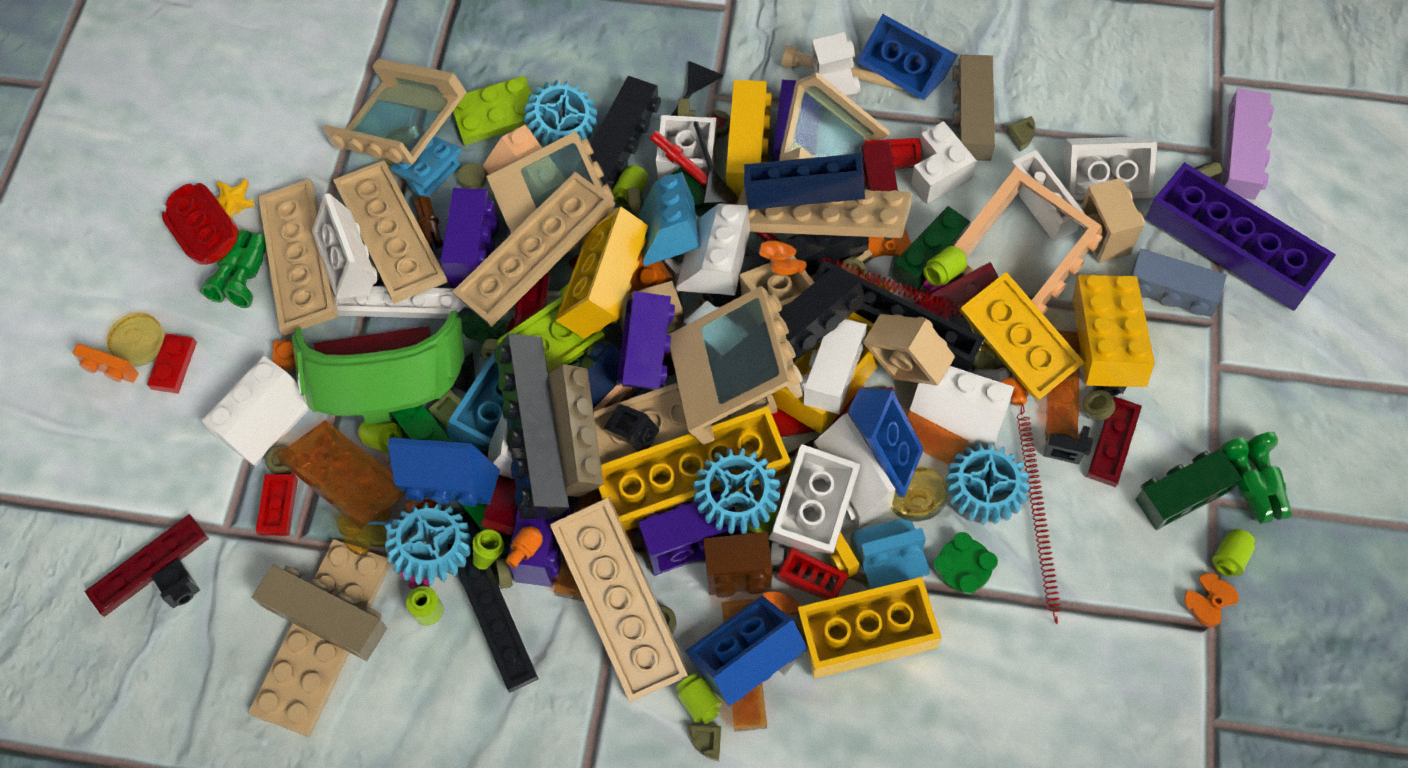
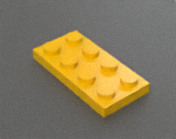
(1021, 336)

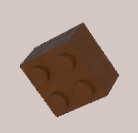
(738, 564)

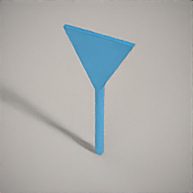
(387, 523)

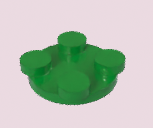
(965, 564)

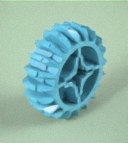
(540, 108)
(720, 472)
(1012, 483)
(438, 528)

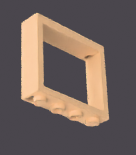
(1000, 201)

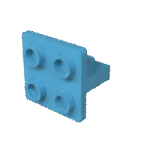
(430, 168)
(891, 552)

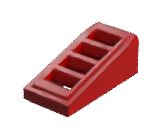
(795, 556)

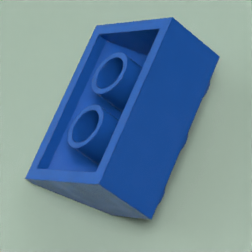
(906, 57)
(887, 434)
(442, 471)
(747, 649)

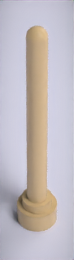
(795, 58)

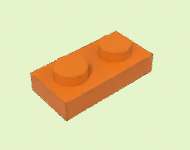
(112, 366)

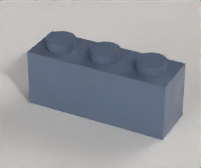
(1178, 282)

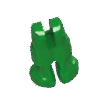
(242, 264)
(1263, 487)

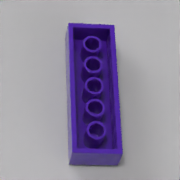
(1239, 236)

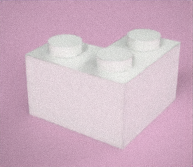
(834, 61)
(944, 165)

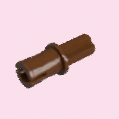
(428, 221)

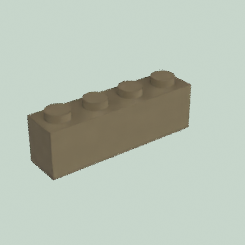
(975, 104)
(576, 429)
(320, 612)

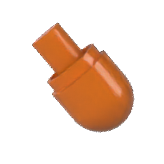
(524, 545)

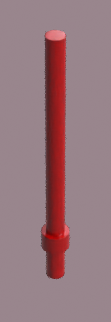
(675, 154)

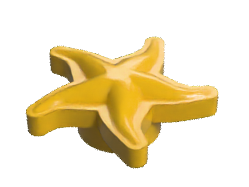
(233, 198)

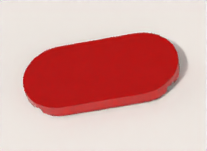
(200, 223)

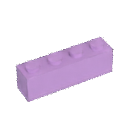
(1247, 143)

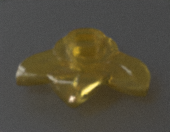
(361, 540)

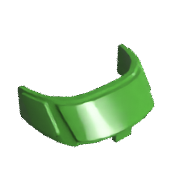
(380, 380)

